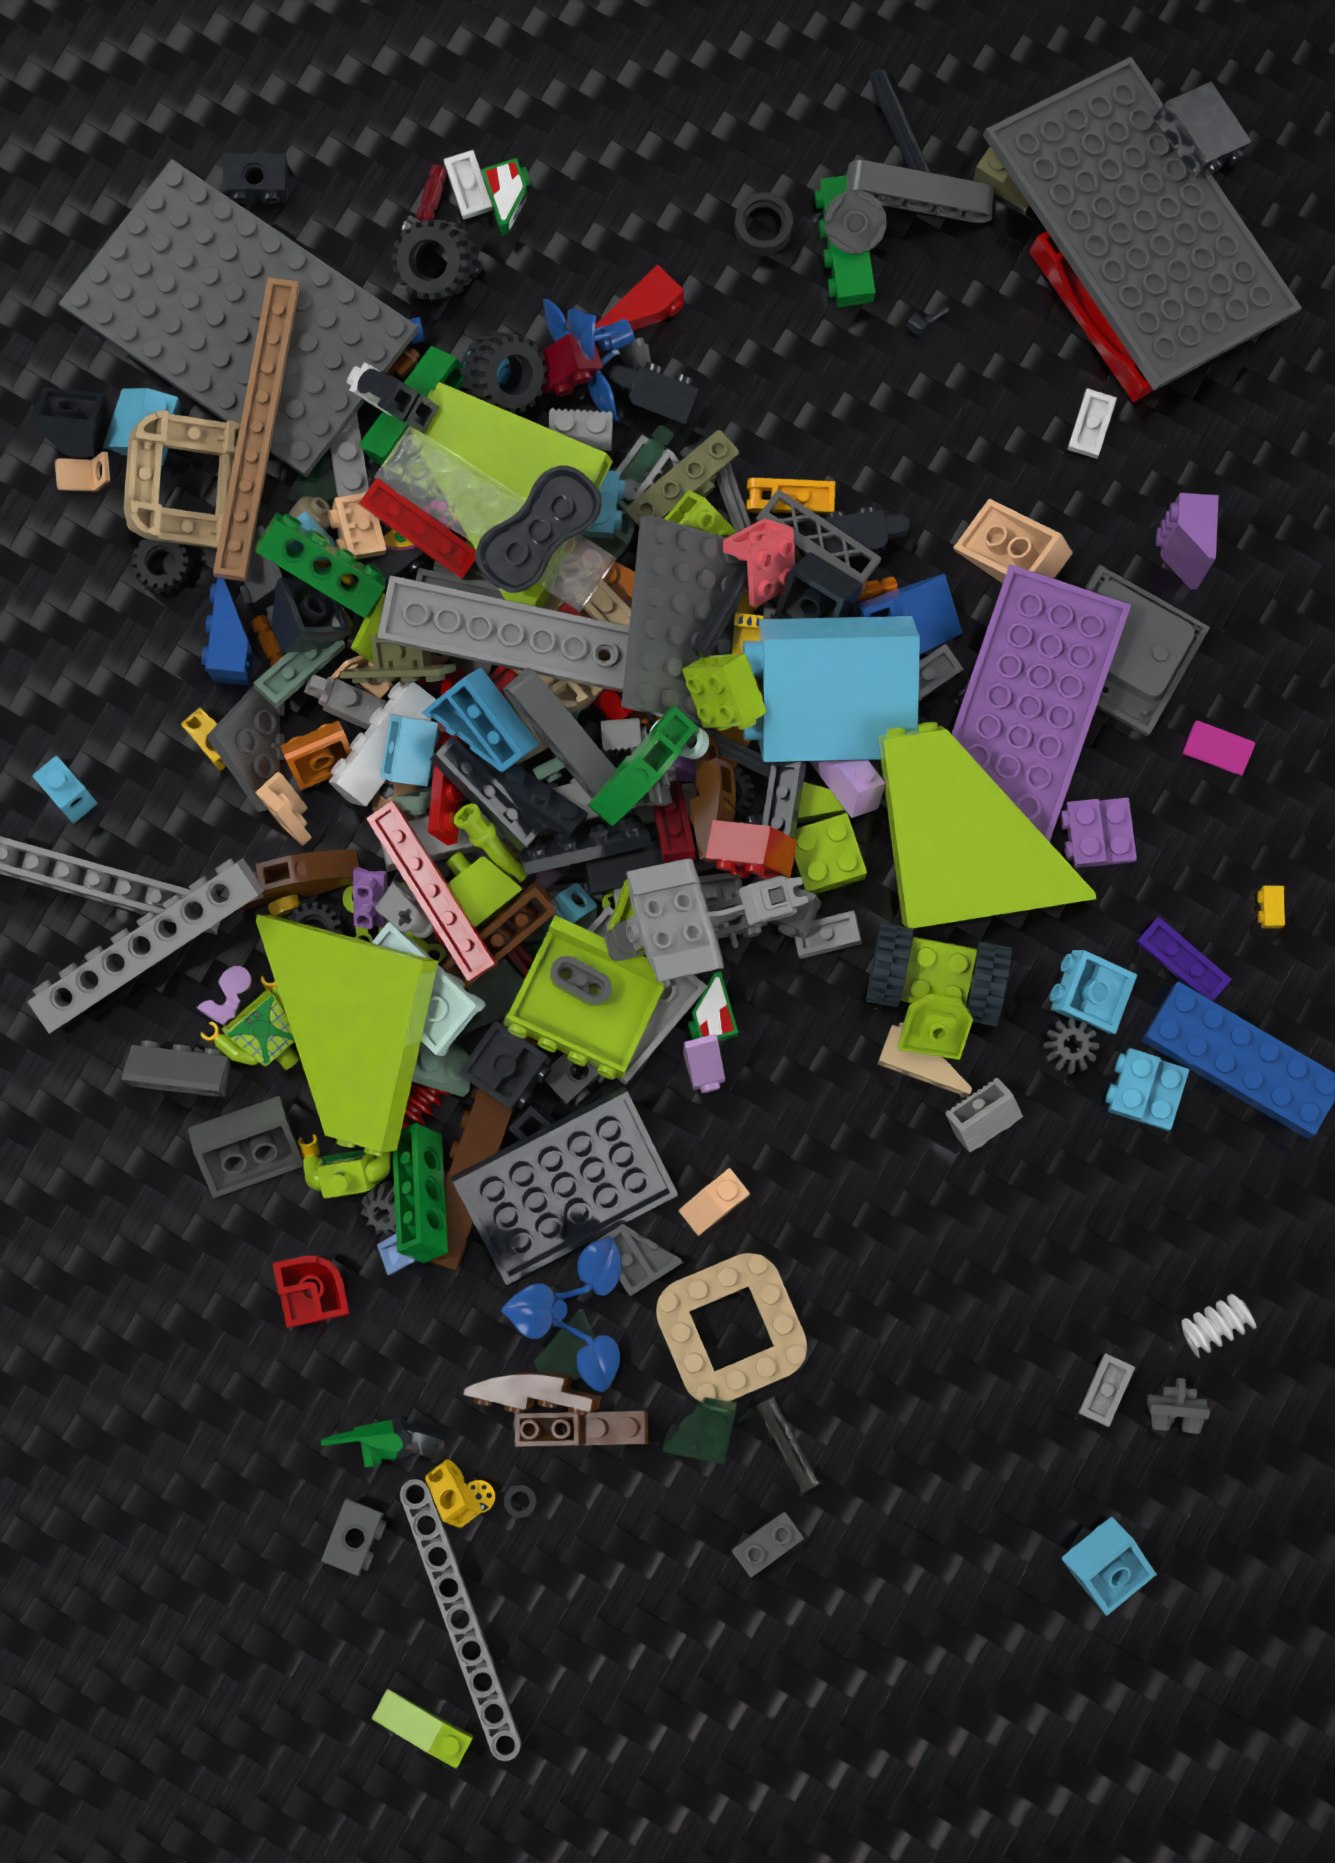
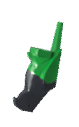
(392, 1441)

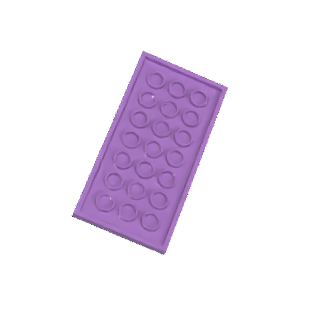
(1038, 688)

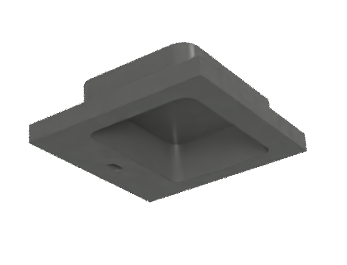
(1149, 655)

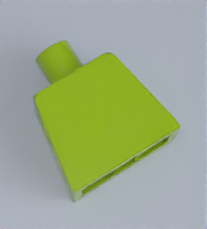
(481, 888)

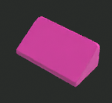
(1218, 748)

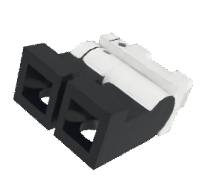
(392, 396)

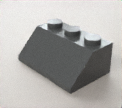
(177, 1069)
(245, 1147)

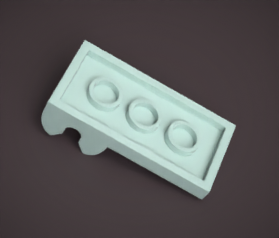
(449, 1003)

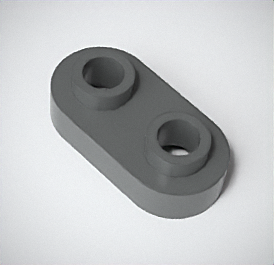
(582, 978)

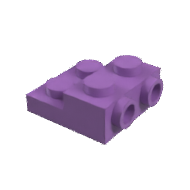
(1098, 832)

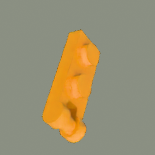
(812, 494)

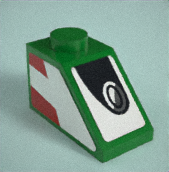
(507, 191)
(713, 1012)

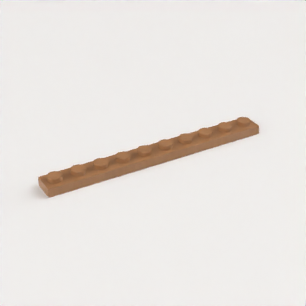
(256, 429)

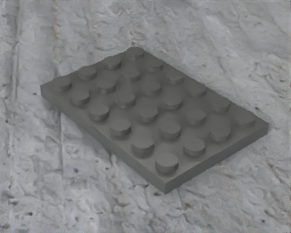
(674, 592)

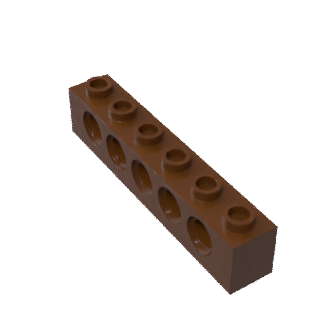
(510, 925)

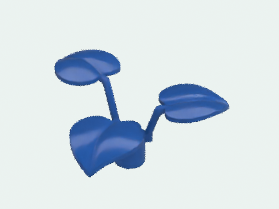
(583, 330)
(536, 1308)

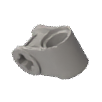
(404, 911)

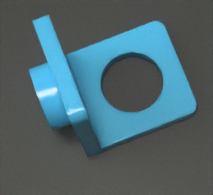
(568, 909)

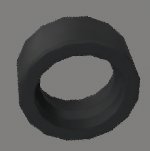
(769, 201)

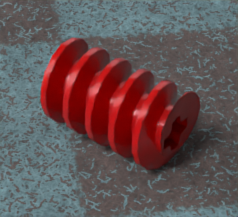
(419, 1102)

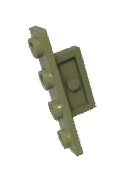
(693, 473)
(398, 661)

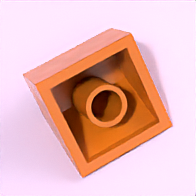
(316, 753)

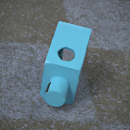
(64, 789)

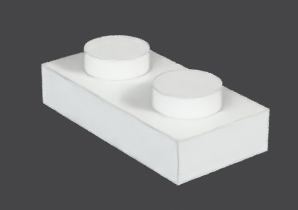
(468, 184)
(1092, 423)

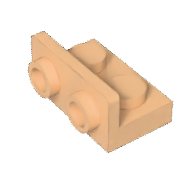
(356, 527)
(285, 806)

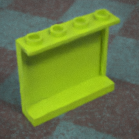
(588, 1034)

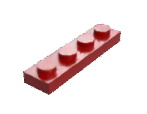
(418, 528)

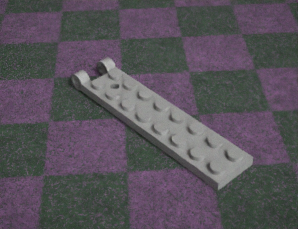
(503, 633)

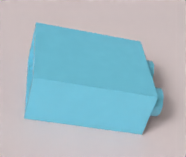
(833, 685)

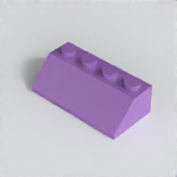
(1190, 536)

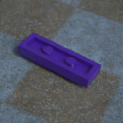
(1183, 960)

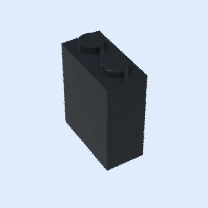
(1202, 130)

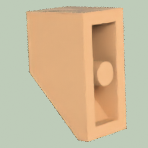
(714, 1202)

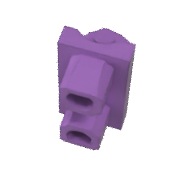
(367, 892)

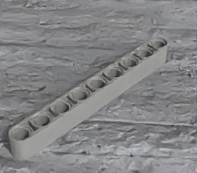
(460, 1636)

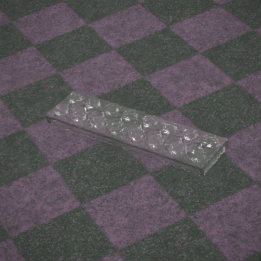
(476, 502)

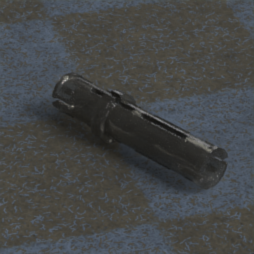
(787, 1444)

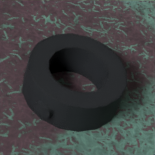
(507, 1501)

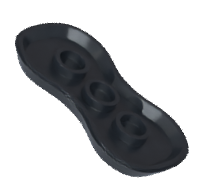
(557, 509)

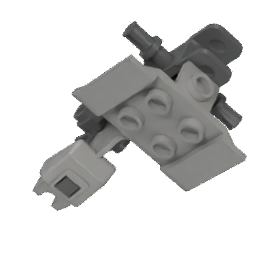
(678, 926)

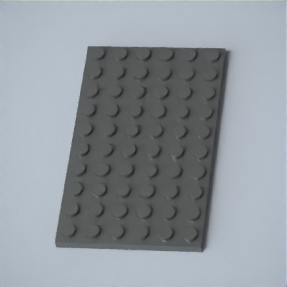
(1137, 228)
(187, 297)

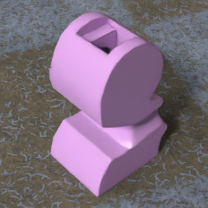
(235, 984)

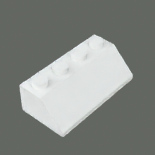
(359, 774)

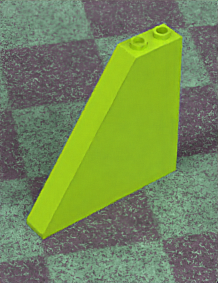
(508, 451)
(961, 839)
(354, 1024)

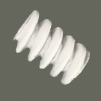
(1217, 1324)

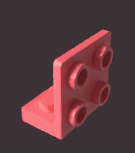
(769, 557)

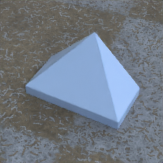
(392, 1260)

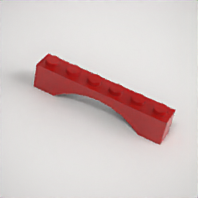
(1089, 316)

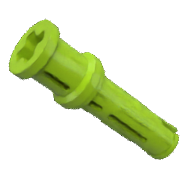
(483, 835)

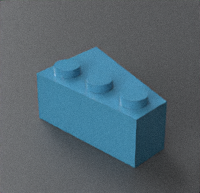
(483, 720)

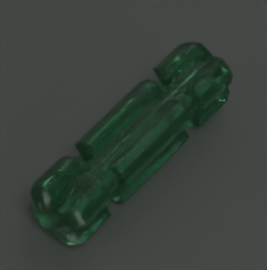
(649, 453)

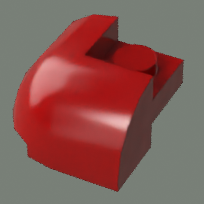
(310, 1290)

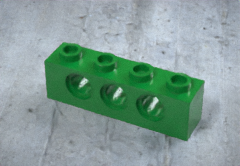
(357, 597)
(420, 1194)

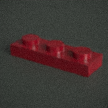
(674, 827)

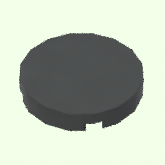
(855, 221)

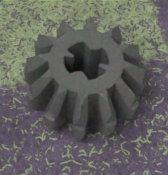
(1063, 1053)
(380, 1208)

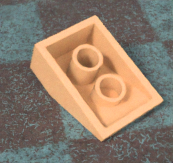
(1007, 537)

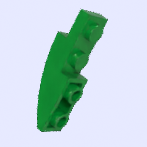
(644, 767)

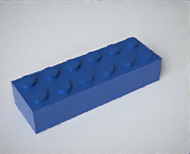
(1242, 1060)

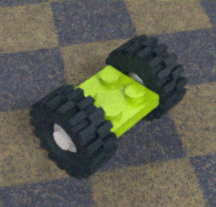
(938, 969)

